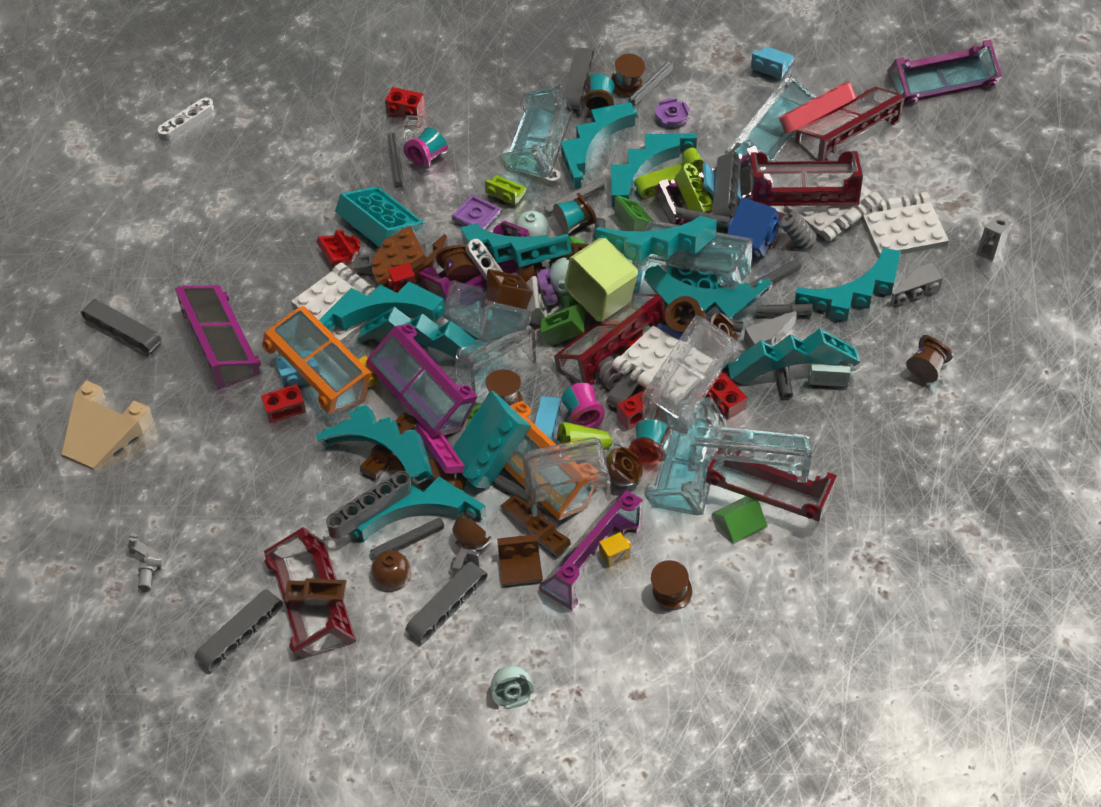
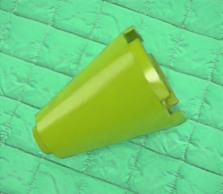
(571, 432)

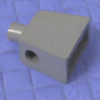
(996, 231)

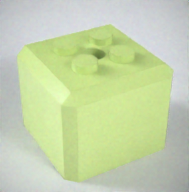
(601, 279)

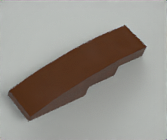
(382, 457)
(548, 536)

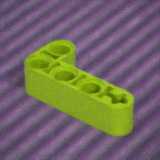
(647, 184)
(693, 190)

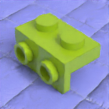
(504, 189)

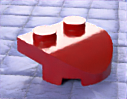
(339, 247)

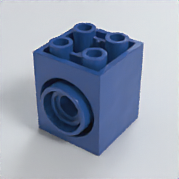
(757, 223)

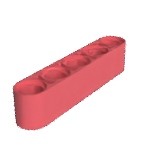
(817, 107)

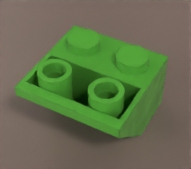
(563, 324)

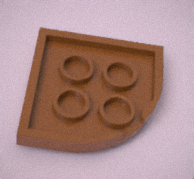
(395, 251)

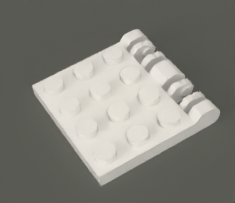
(824, 218)
(905, 226)
(328, 291)
(645, 356)

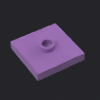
(476, 211)

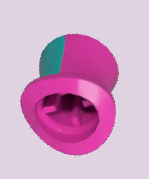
(425, 147)
(582, 405)

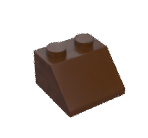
(508, 289)

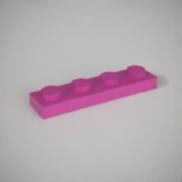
(441, 451)

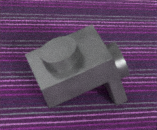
(463, 557)

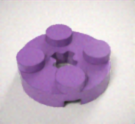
(668, 120)
(546, 287)

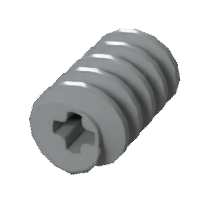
(798, 229)
(607, 374)

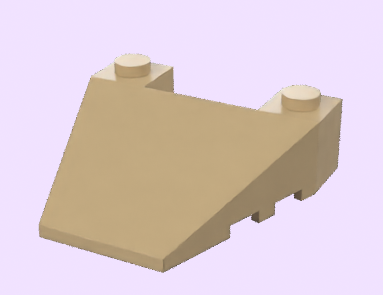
(98, 431)

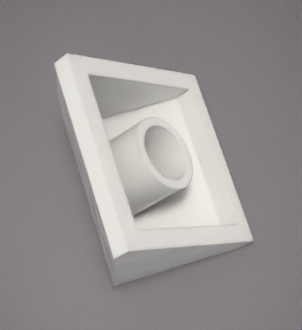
(537, 303)

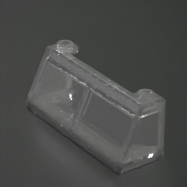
(688, 374)

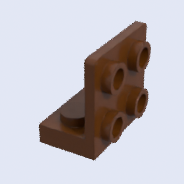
(519, 559)

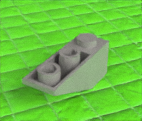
(920, 282)
(771, 330)

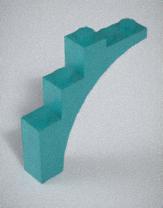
(664, 243)
(858, 292)
(385, 432)

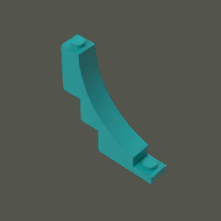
(603, 123)
(657, 150)
(521, 249)
(728, 301)
(358, 307)
(444, 338)
(816, 348)
(437, 499)

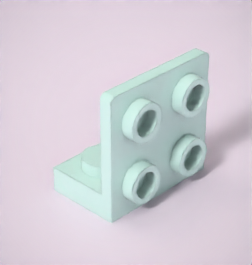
(830, 374)

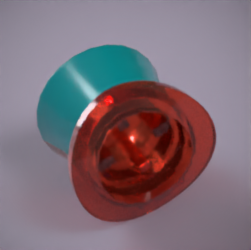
(649, 441)

